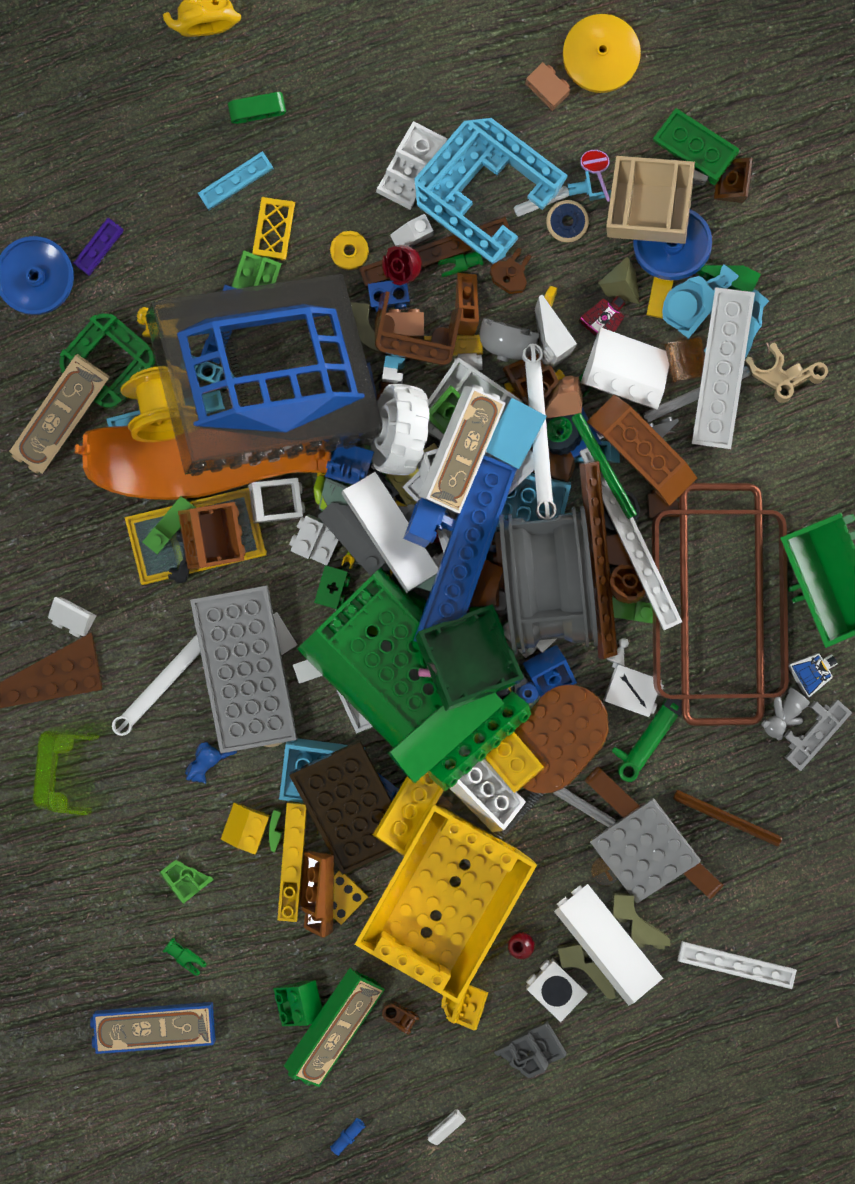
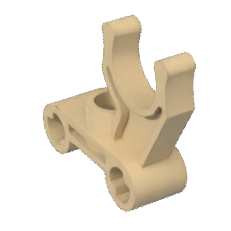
(788, 379)

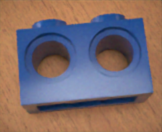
(381, 287)

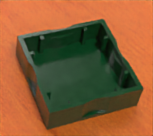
(469, 657)

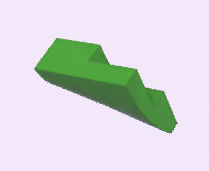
(184, 880)

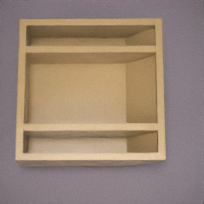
(650, 199)

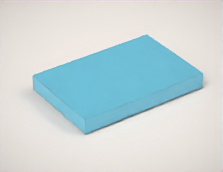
(515, 433)

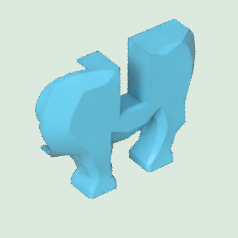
(693, 300)

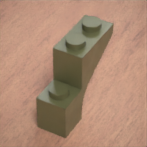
(640, 930)
(573, 956)

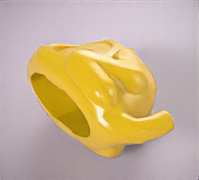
(203, 17)

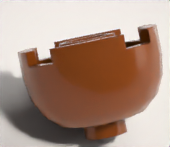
(626, 585)

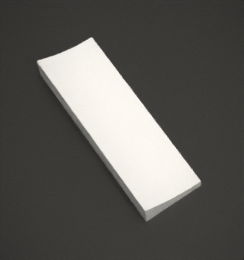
(386, 529)

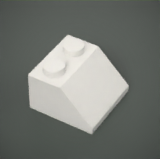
(71, 616)

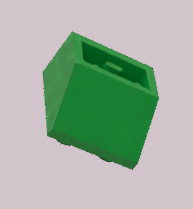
(298, 1003)

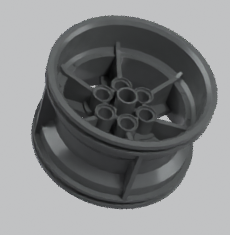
(548, 580)

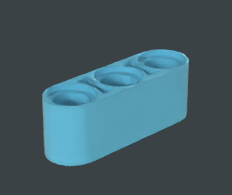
(216, 375)

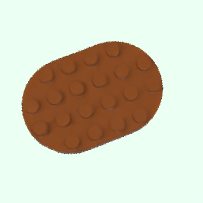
(564, 735)

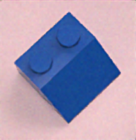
(549, 670)

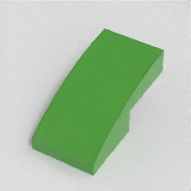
(274, 834)

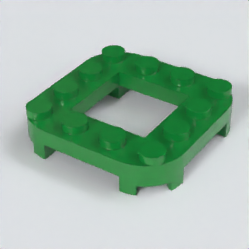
(90, 337)

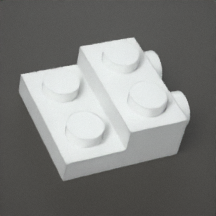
(314, 540)

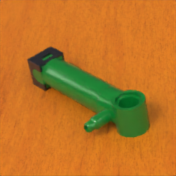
(649, 739)

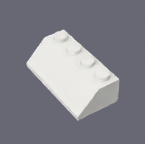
(488, 796)

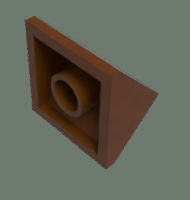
(735, 181)

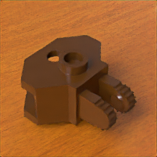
(512, 272)

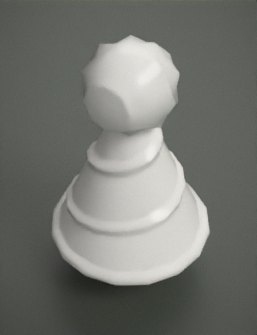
(619, 659)

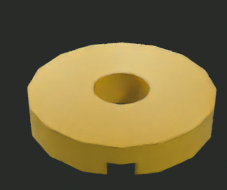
(349, 262)

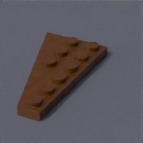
(59, 675)

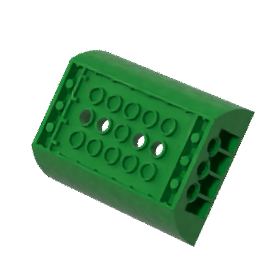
(361, 671)

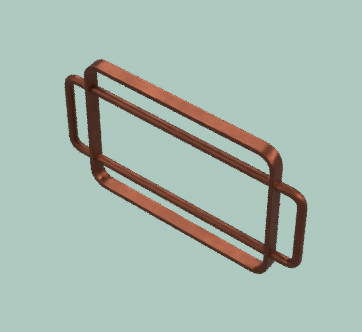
(760, 695)

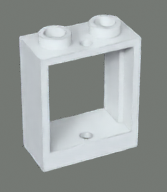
(257, 505)

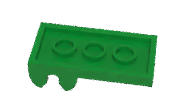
(697, 144)

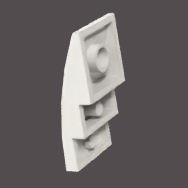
(410, 158)

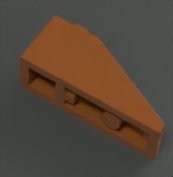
(467, 300)

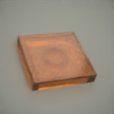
(685, 359)

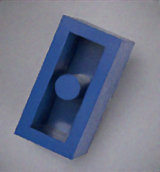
(424, 522)

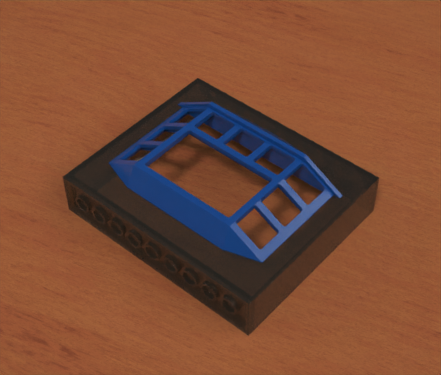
(268, 428)

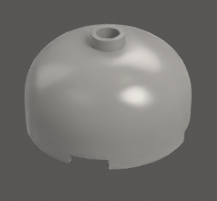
(506, 339)

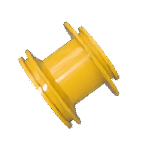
(154, 419)

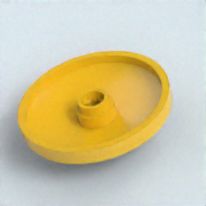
(599, 70)

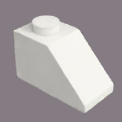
(413, 232)

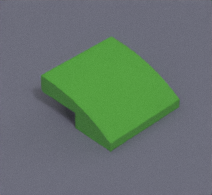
(255, 271)

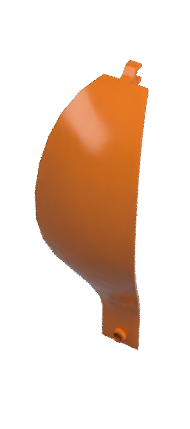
(156, 469)

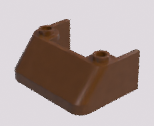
(436, 351)

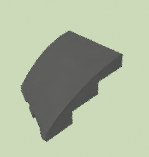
(532, 1050)

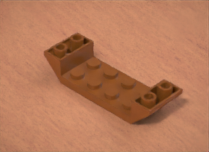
(643, 448)

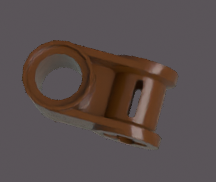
(402, 1019)

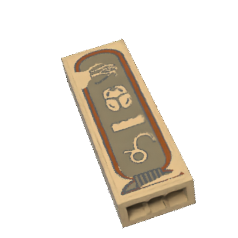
(59, 414)

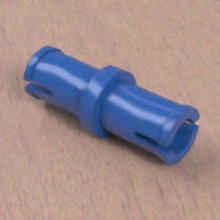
(347, 1136)

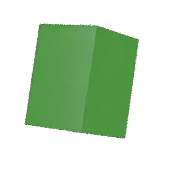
(443, 409)

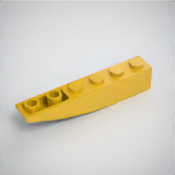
(292, 861)

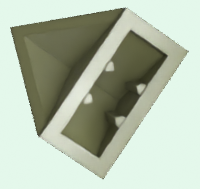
(621, 282)

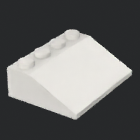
(554, 337)
(627, 368)

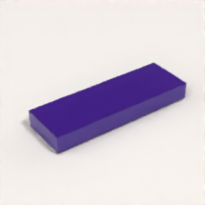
(98, 246)

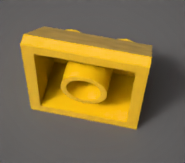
(245, 828)

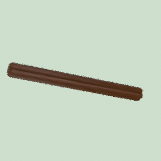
(727, 818)

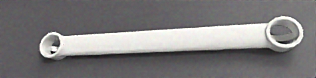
(540, 444)
(158, 686)

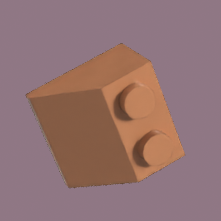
(564, 398)

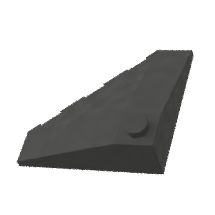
(352, 535)

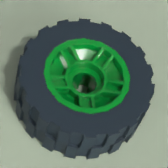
(568, 440)

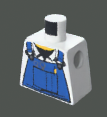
(812, 672)

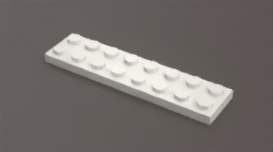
(723, 367)

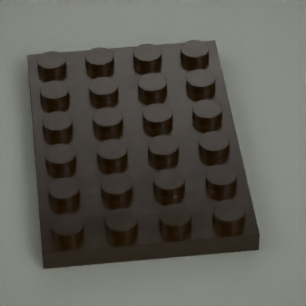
(345, 804)

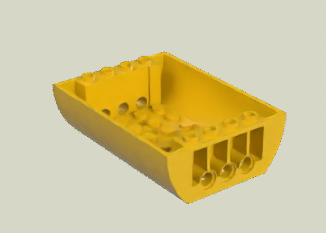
(469, 912)

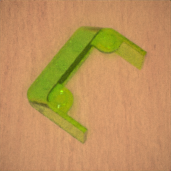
(44, 793)

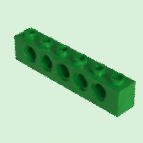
(491, 739)

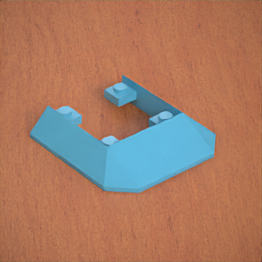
(456, 164)

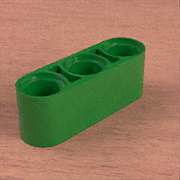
(256, 107)

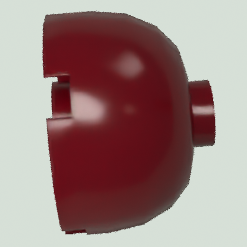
(401, 264)

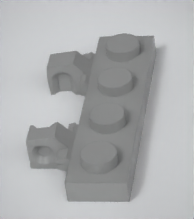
(827, 723)

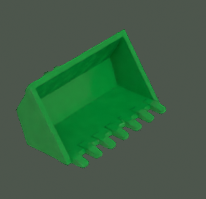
(826, 574)

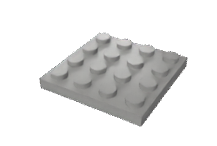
(645, 850)

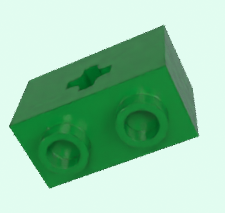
(323, 594)

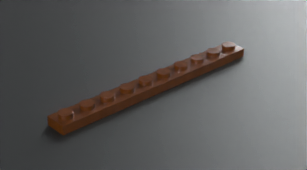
(599, 558)

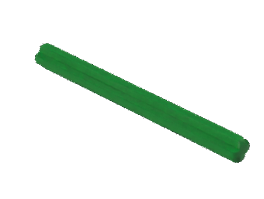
(605, 467)

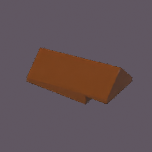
(317, 892)

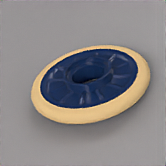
(573, 210)

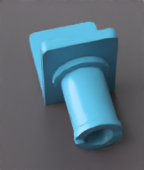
(585, 187)

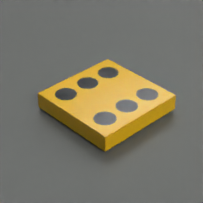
(347, 897)

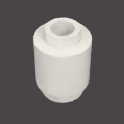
(472, 359)

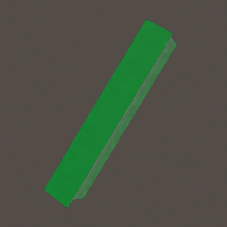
(440, 735)

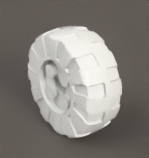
(403, 430)

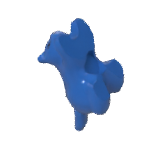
(205, 759)

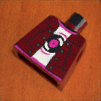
(603, 315)

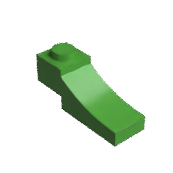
(167, 526)
(635, 611)

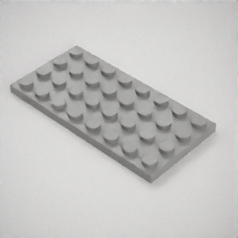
(244, 669)

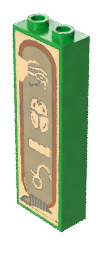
(333, 1028)

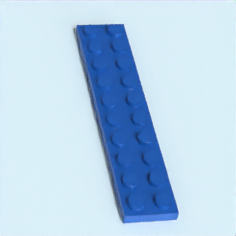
(468, 544)

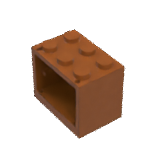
(211, 535)

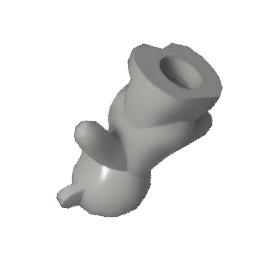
(785, 713)

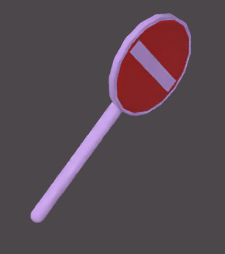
(596, 162)

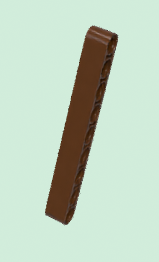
(625, 804)

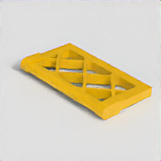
(262, 217)

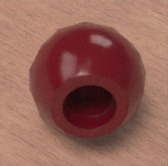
(521, 945)

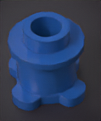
(528, 686)

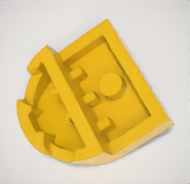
(469, 1008)

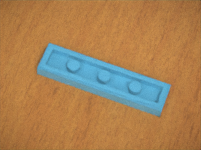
(235, 180)

